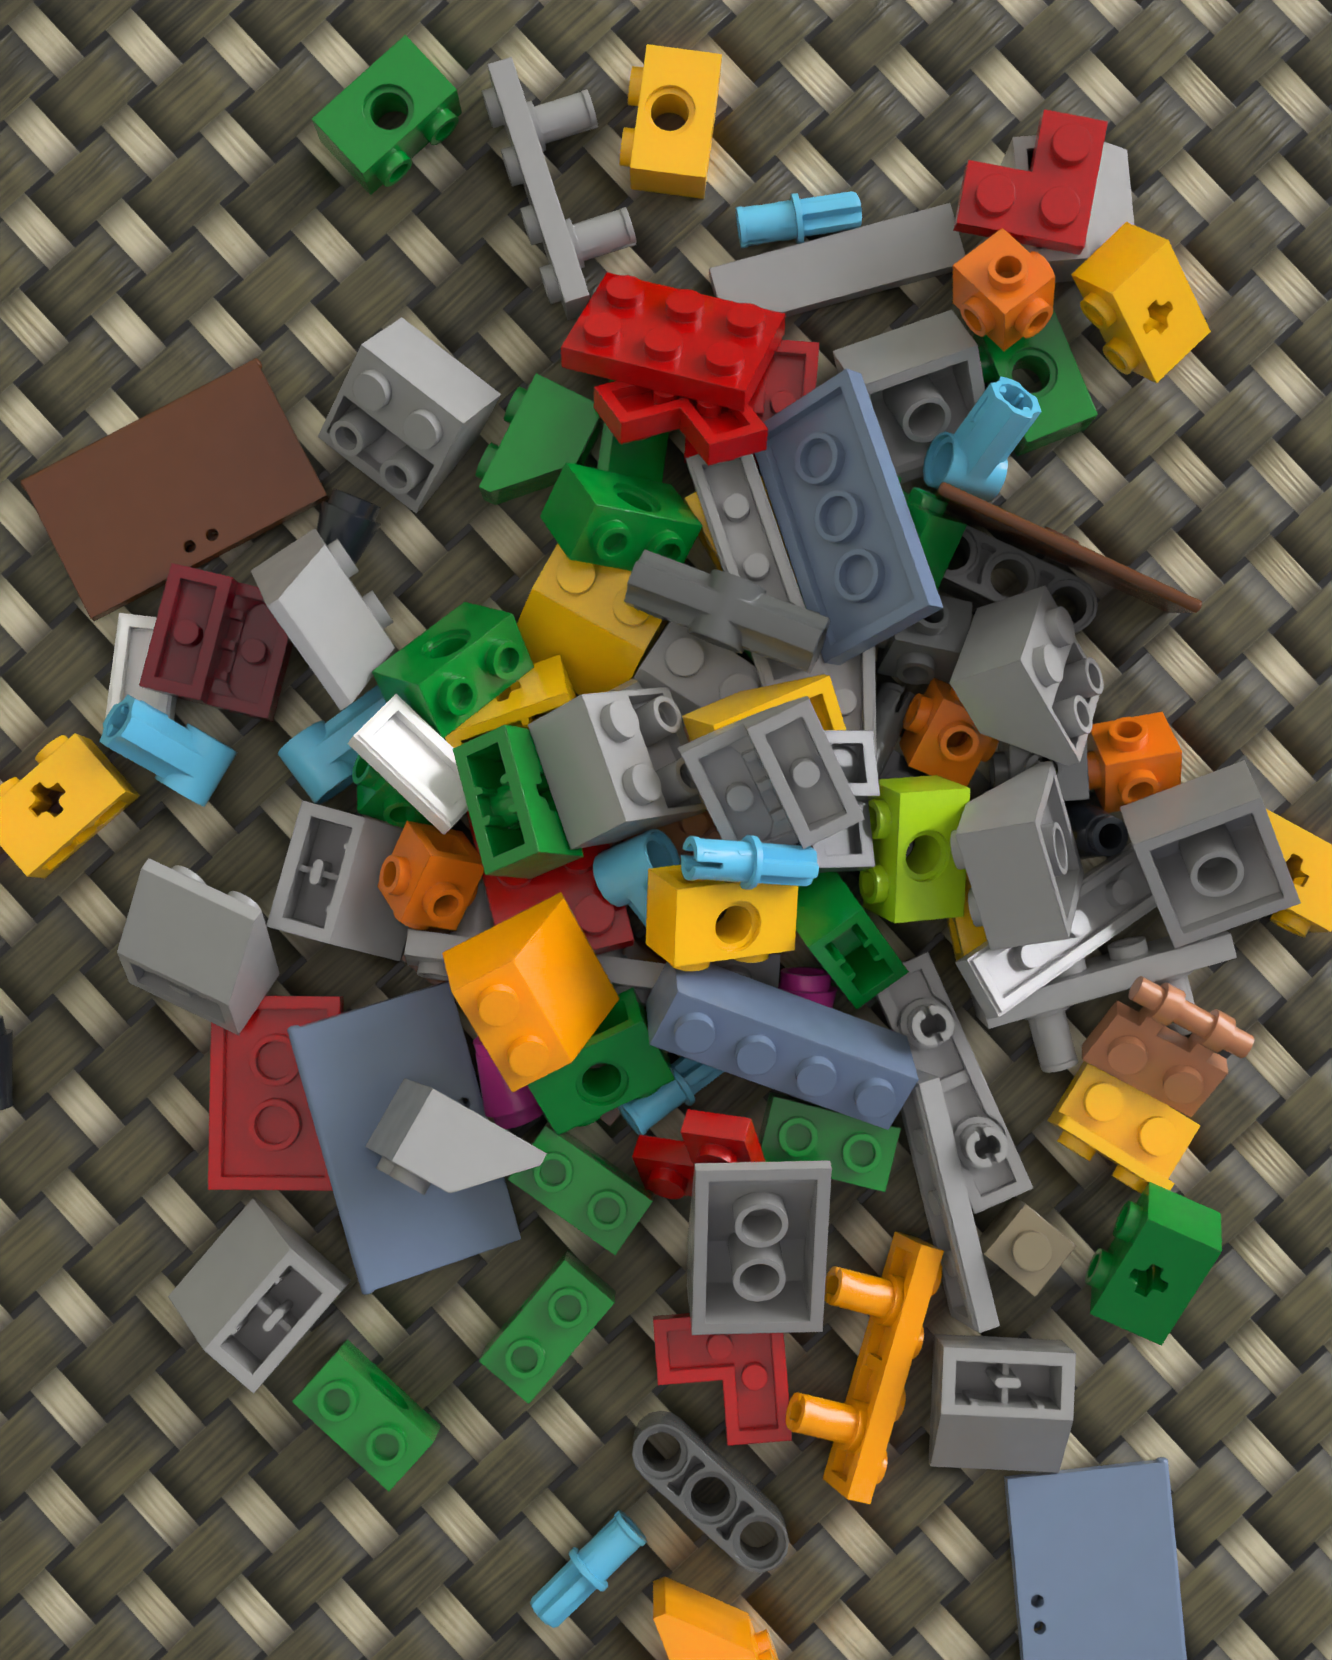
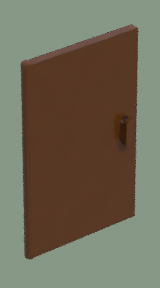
(169, 481)
(1066, 551)

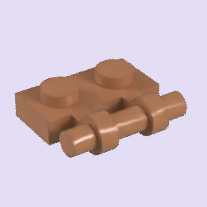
(1158, 1059)

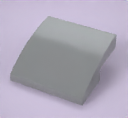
(773, 777)

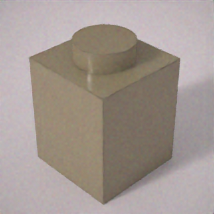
(1025, 1245)

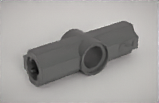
(727, 611)

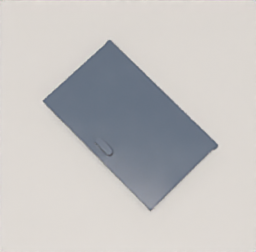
(349, 1078)
(1100, 1559)

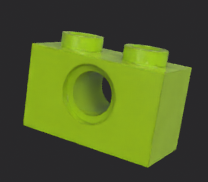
(926, 881)

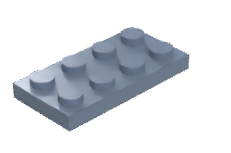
(845, 518)

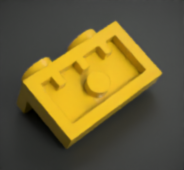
(1123, 1126)

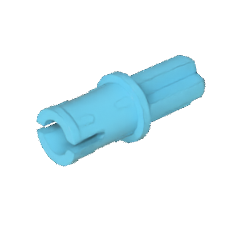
(798, 218)
(748, 862)
(690, 1079)
(587, 1570)

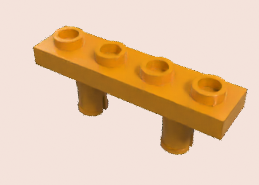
(877, 1389)

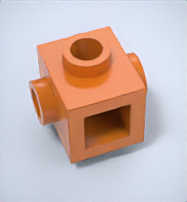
(1004, 290)
(942, 735)
(1132, 759)
(430, 877)

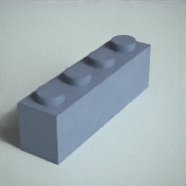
(782, 1042)

